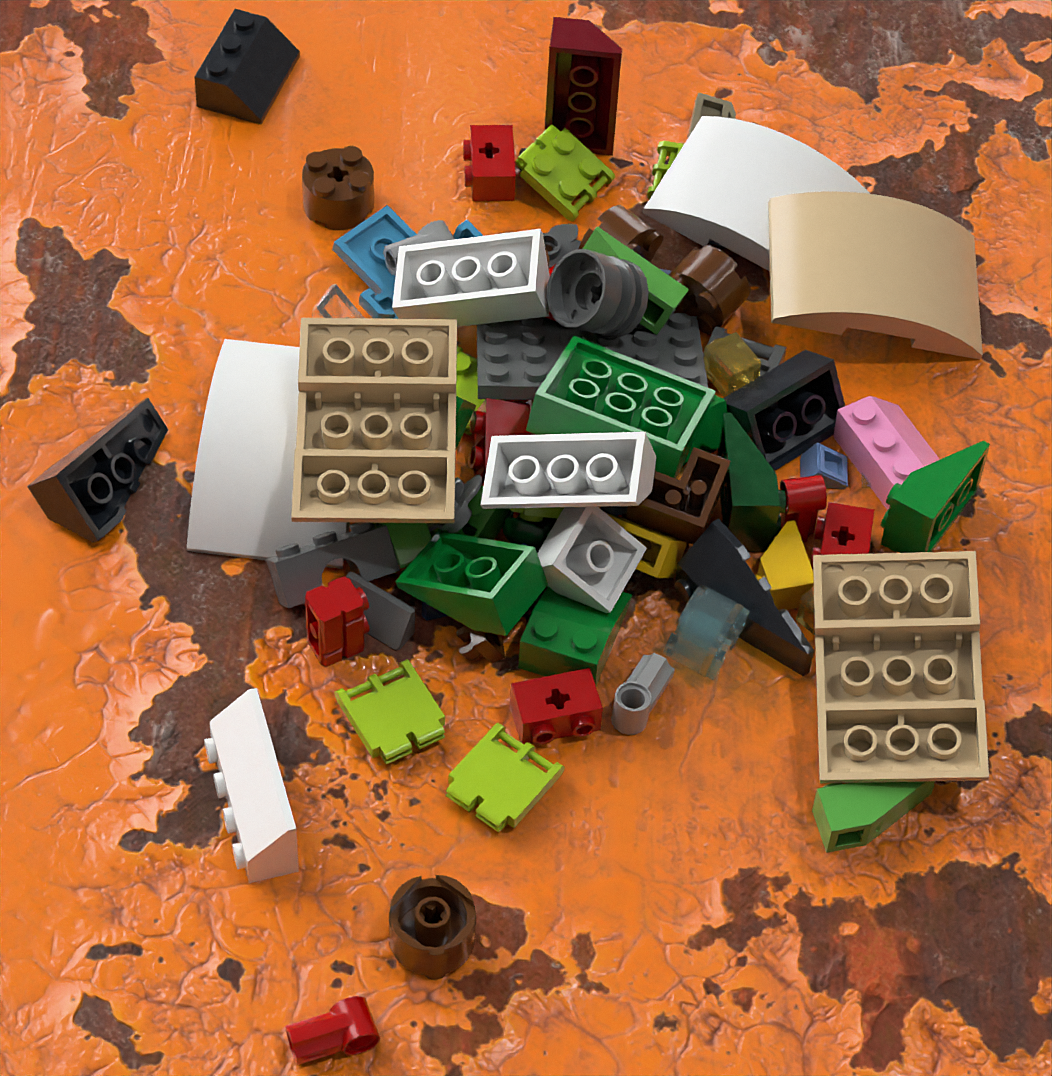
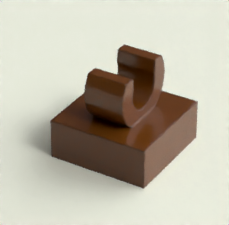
(483, 643)

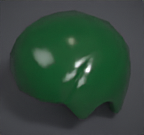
(532, 533)

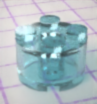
(706, 632)

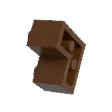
(683, 505)

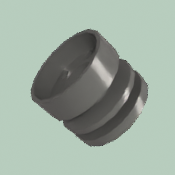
(597, 293)

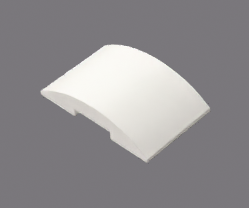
(727, 177)
(248, 457)

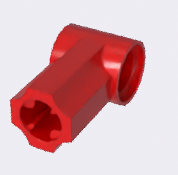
(803, 501)
(344, 1028)

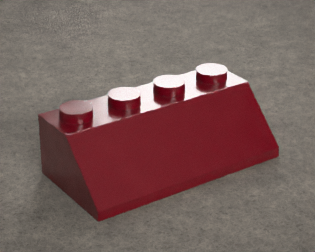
(583, 83)

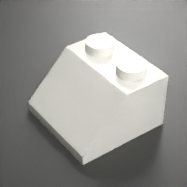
(589, 557)

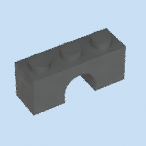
(298, 569)

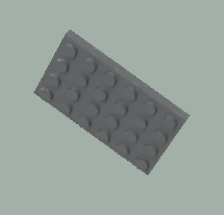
(521, 353)

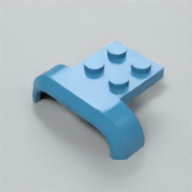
(363, 253)

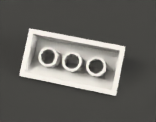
(474, 279)
(568, 470)
(253, 790)

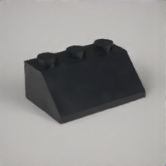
(245, 68)
(789, 407)

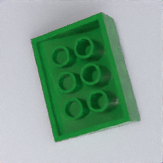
(612, 393)

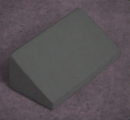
(387, 616)

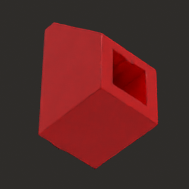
(495, 419)

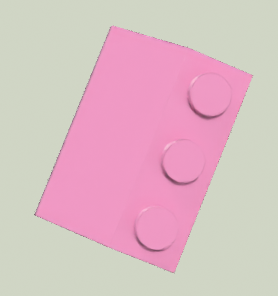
(881, 443)

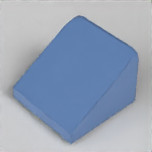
(827, 463)

